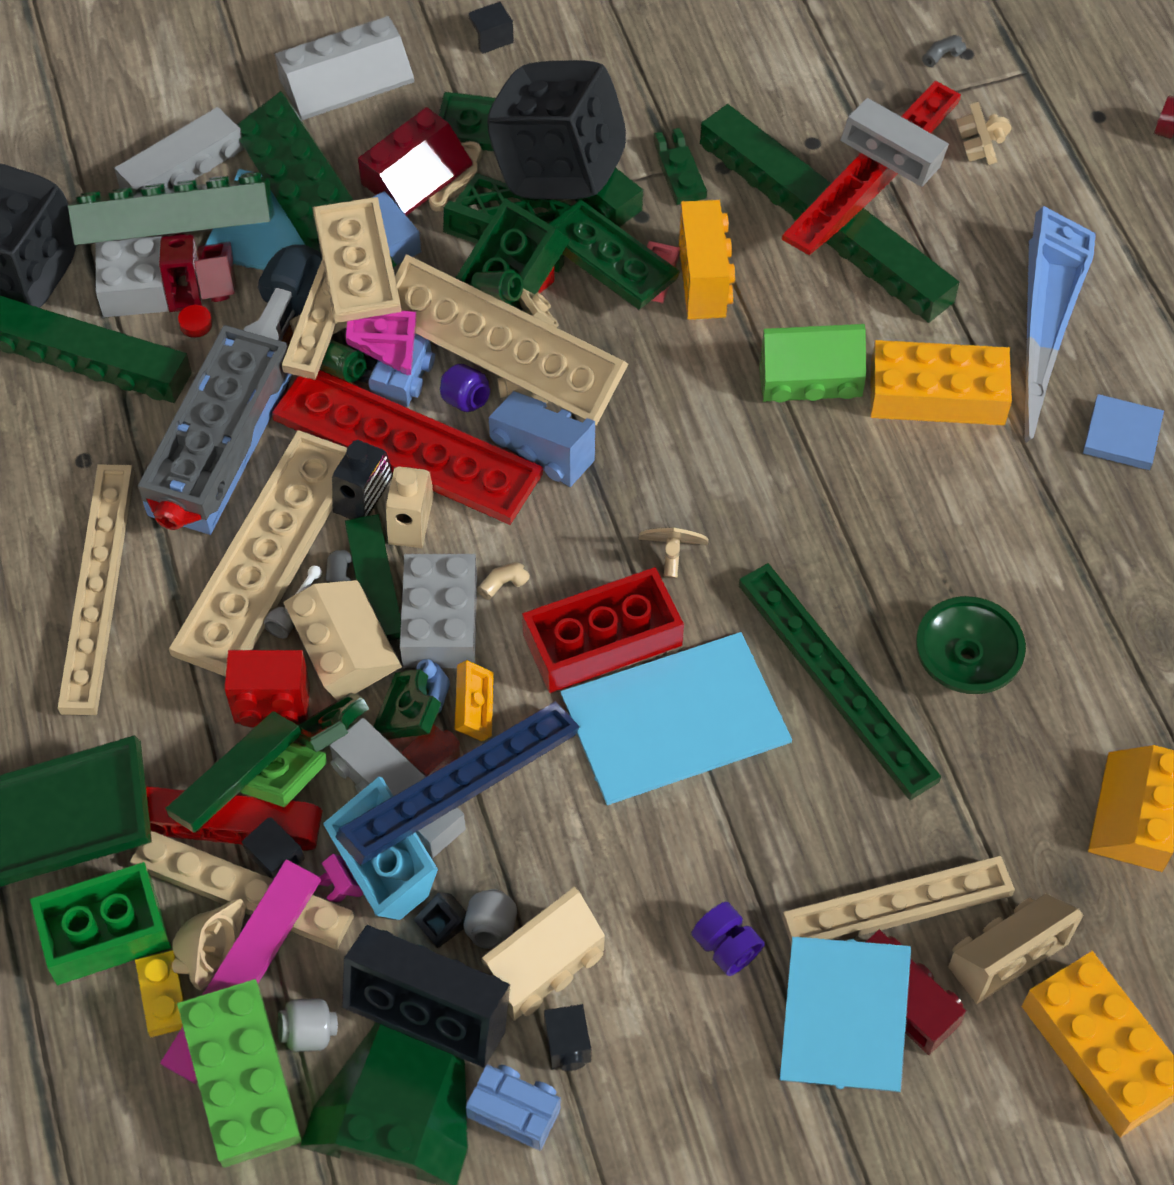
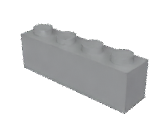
(183, 153)
(368, 755)

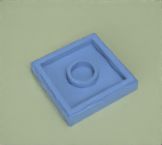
(1123, 432)

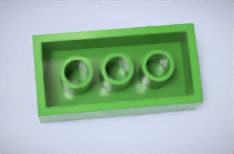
(239, 1073)

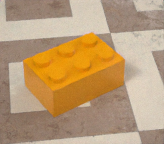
(705, 259)

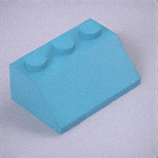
(397, 877)

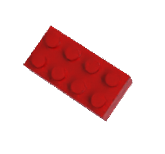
(602, 629)

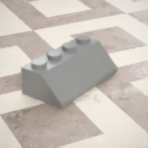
(344, 68)

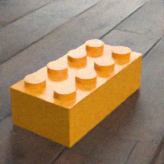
(940, 382)
(1104, 1042)

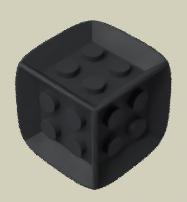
(557, 129)
(33, 236)

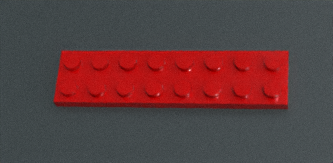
(457, 462)

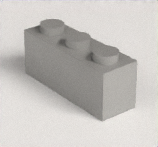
(894, 142)

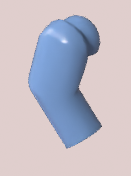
(437, 682)

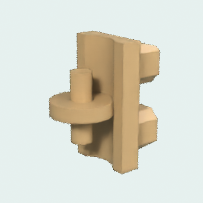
(995, 129)

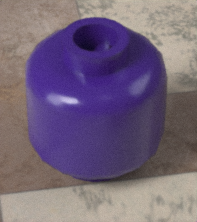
(464, 388)

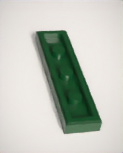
(374, 571)
(233, 771)

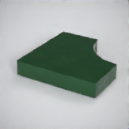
(407, 707)
(331, 722)

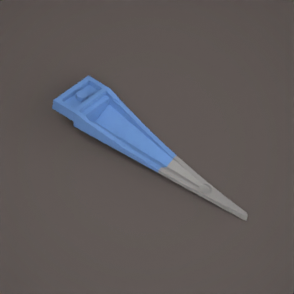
(1056, 271)

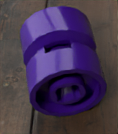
(731, 942)

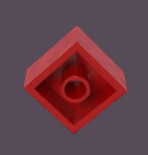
(267, 683)

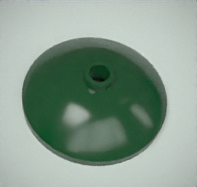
(975, 629)

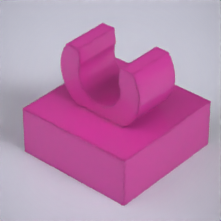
(342, 878)

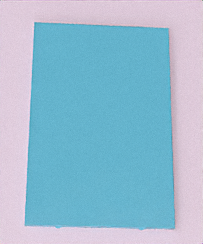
(675, 718)

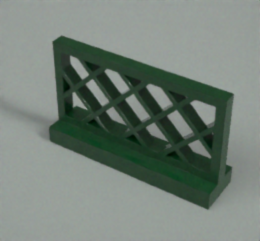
(471, 223)

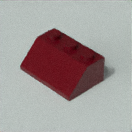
(414, 161)

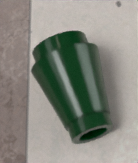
(500, 284)

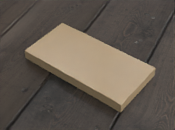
(356, 259)

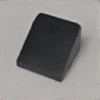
(441, 918)

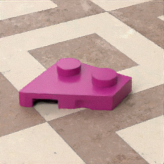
(385, 338)

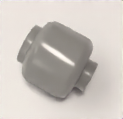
(490, 918)
(306, 1025)

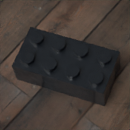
(425, 995)

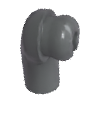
(941, 47)
(337, 566)

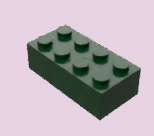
(516, 243)

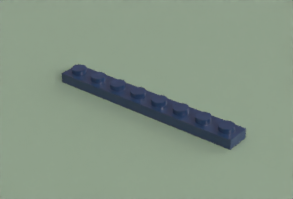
(456, 783)

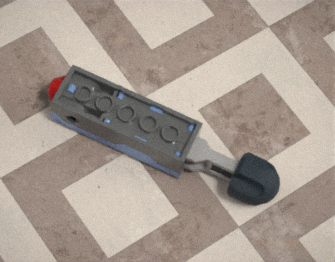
(228, 404)

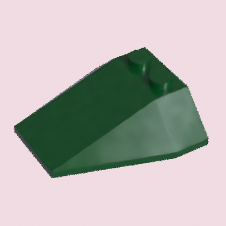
(396, 1106)

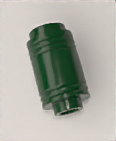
(343, 362)

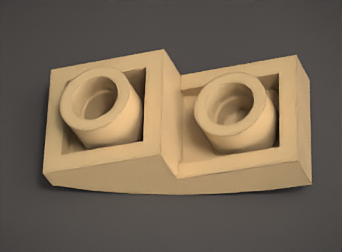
(537, 306)

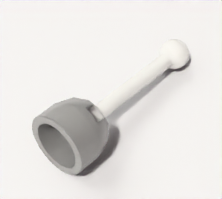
(278, 620)

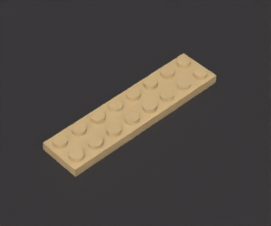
(508, 341)
(262, 556)

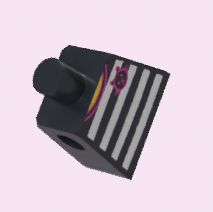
(360, 480)

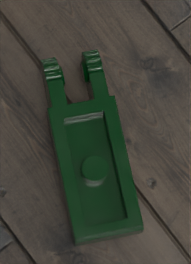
(679, 168)

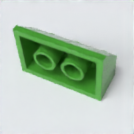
(813, 362)

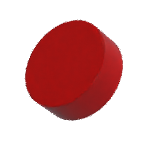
(195, 321)

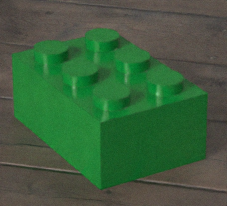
(100, 923)

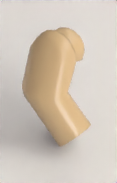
(500, 575)

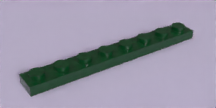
(840, 682)

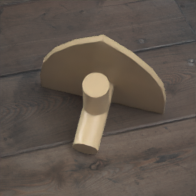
(673, 538)

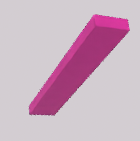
(253, 948)

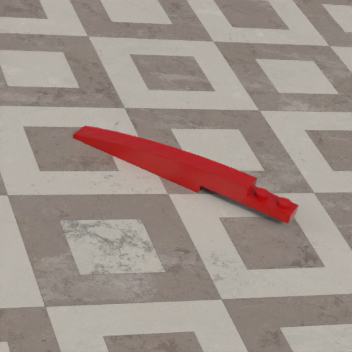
(863, 178)

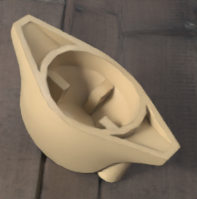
(206, 941)

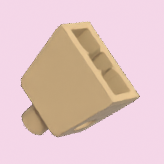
(412, 495)

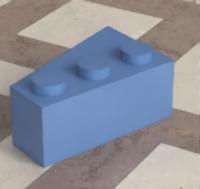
(544, 437)

